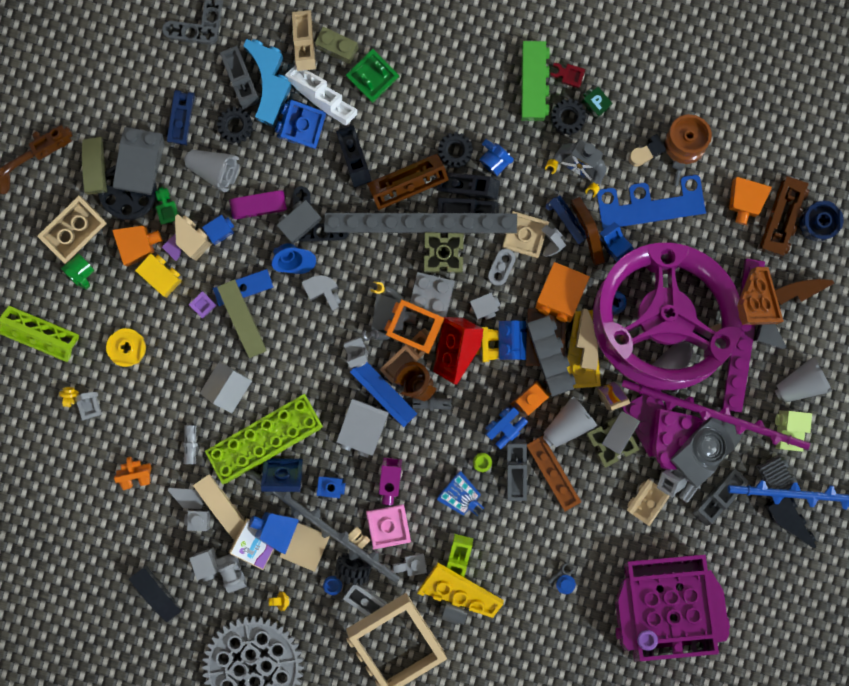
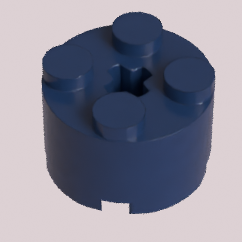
(826, 212)

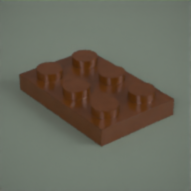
(532, 315)

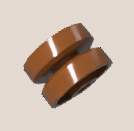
(688, 139)

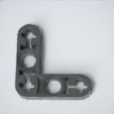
(205, 26)

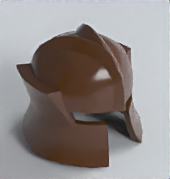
(415, 380)

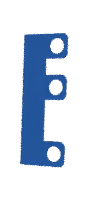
(650, 211)

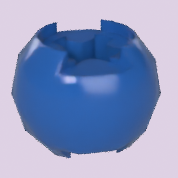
(621, 305)

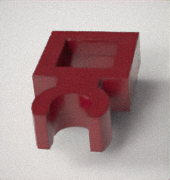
(571, 75)

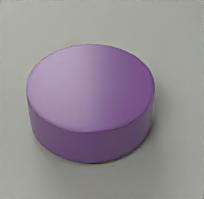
(647, 640)

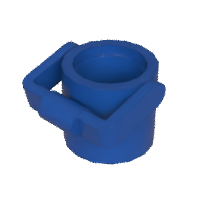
(496, 158)

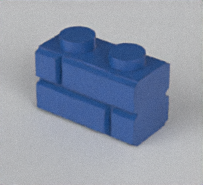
(512, 340)

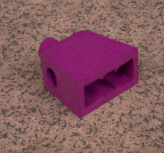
(390, 474)

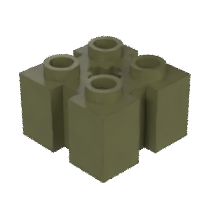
(452, 244)
(605, 455)

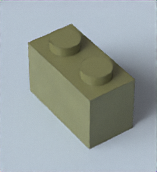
(336, 45)

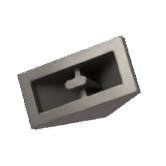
(769, 336)

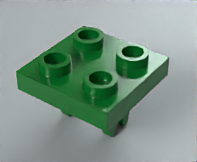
(372, 76)

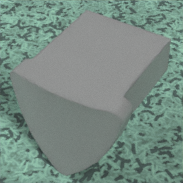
(88, 405)

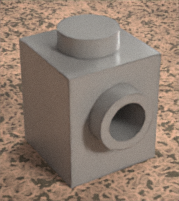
(485, 306)
(197, 520)

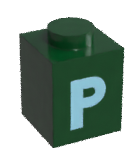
(596, 102)

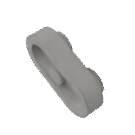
(501, 267)

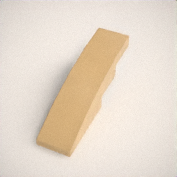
(220, 505)

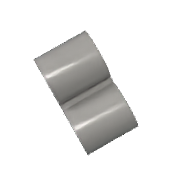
(231, 573)

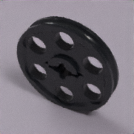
(123, 199)

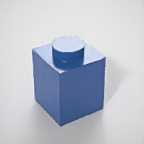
(219, 229)

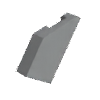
(187, 498)

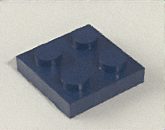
(282, 475)

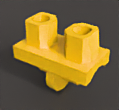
(489, 354)

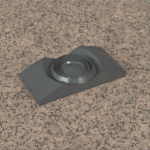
(706, 449)

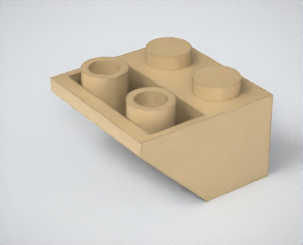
(189, 239)

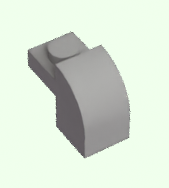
(322, 285)

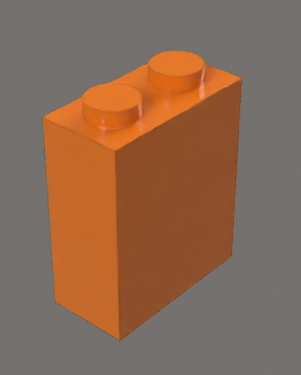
(562, 292)

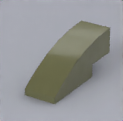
(93, 166)

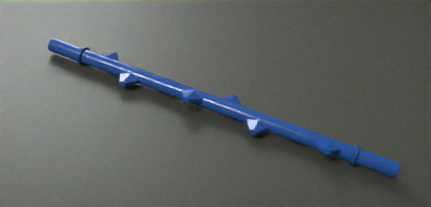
(793, 492)

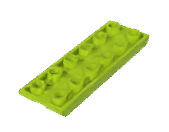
(264, 439)

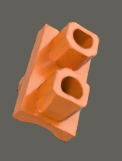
(133, 470)

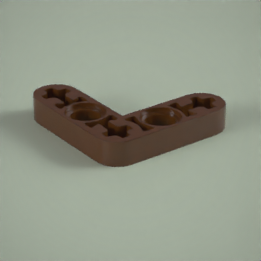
(590, 229)

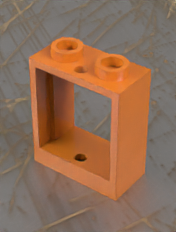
(397, 310)

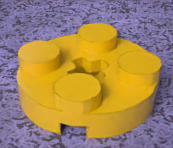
(120, 338)

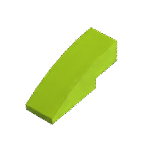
(459, 554)

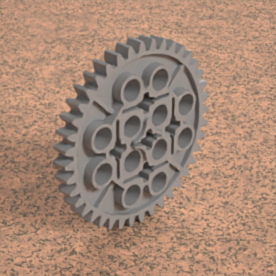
(248, 634)

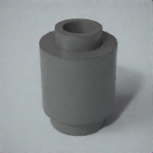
(452, 613)

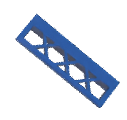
(384, 393)

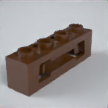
(408, 181)
(794, 187)

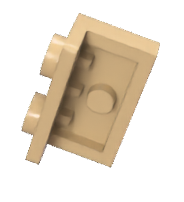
(647, 502)

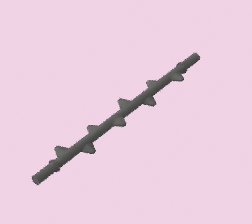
(343, 538)

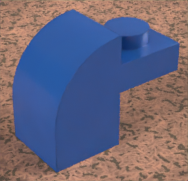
(615, 242)

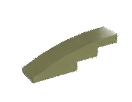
(242, 318)

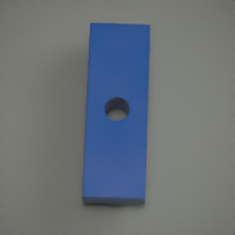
(255, 284)

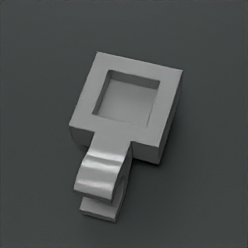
(414, 565)

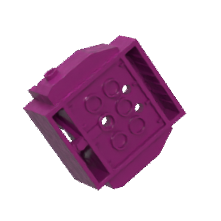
(698, 607)

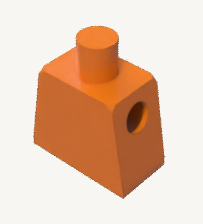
(747, 198)
(135, 243)
(530, 399)

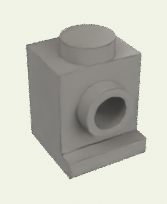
(672, 482)

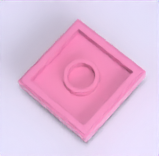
(388, 526)

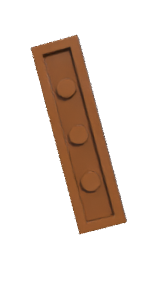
(553, 473)

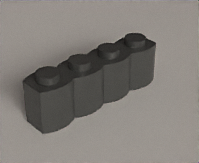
(550, 357)

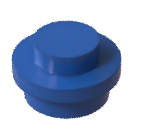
(565, 584)
(332, 585)

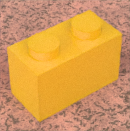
(159, 275)

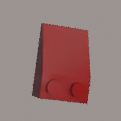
(456, 347)

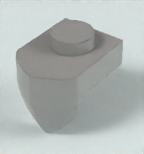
(556, 243)

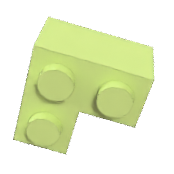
(793, 424)

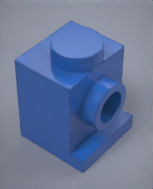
(324, 481)

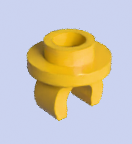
(68, 395)
(281, 601)

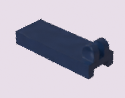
(567, 217)

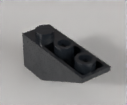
(787, 518)

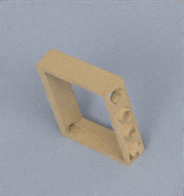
(378, 618)

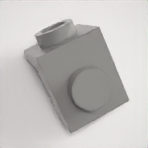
(356, 352)

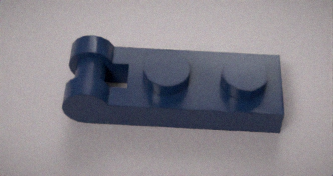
(180, 118)

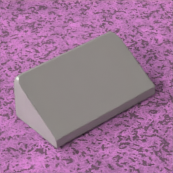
(620, 432)

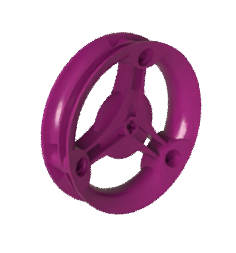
(677, 306)

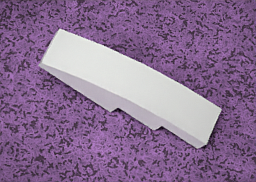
(319, 94)

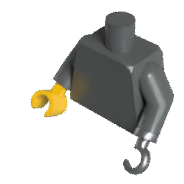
(384, 305)

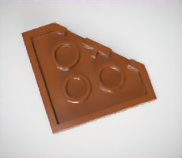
(759, 300)

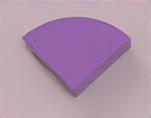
(171, 248)

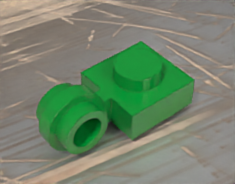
(165, 211)

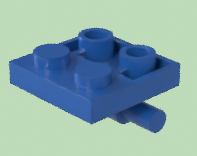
(504, 425)

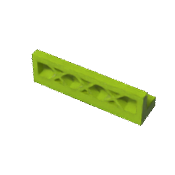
(34, 336)

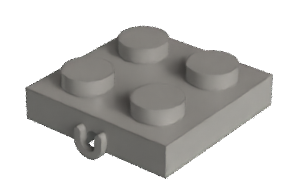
(432, 293)

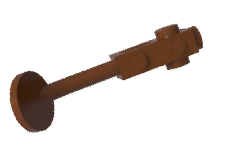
(40, 148)

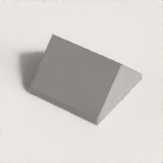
(225, 387)

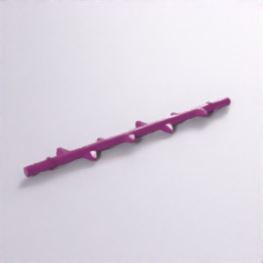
(723, 415)

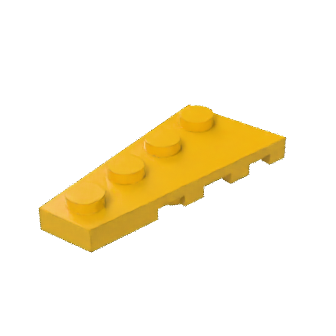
(454, 588)

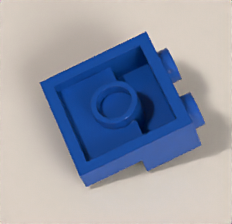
(300, 124)

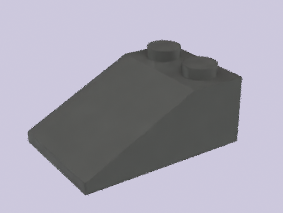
(138, 160)

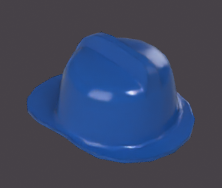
(292, 259)

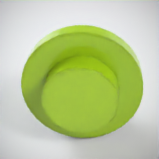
(482, 462)

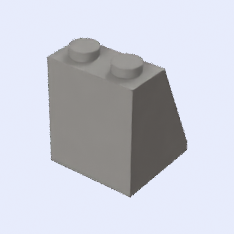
(362, 428)

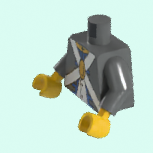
(583, 160)

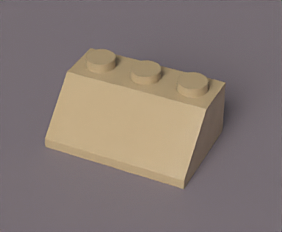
(72, 229)

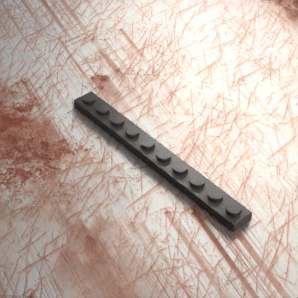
(421, 222)

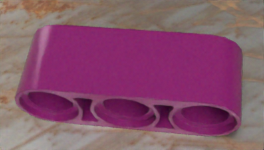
(258, 204)

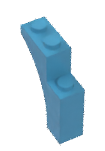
(274, 88)

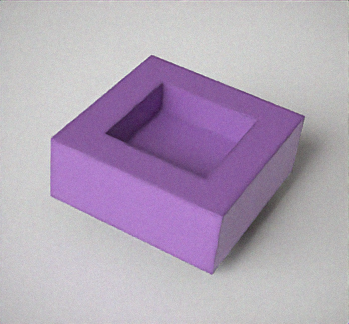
(202, 305)

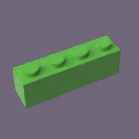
(534, 81)

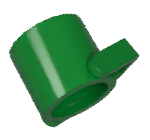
(78, 271)

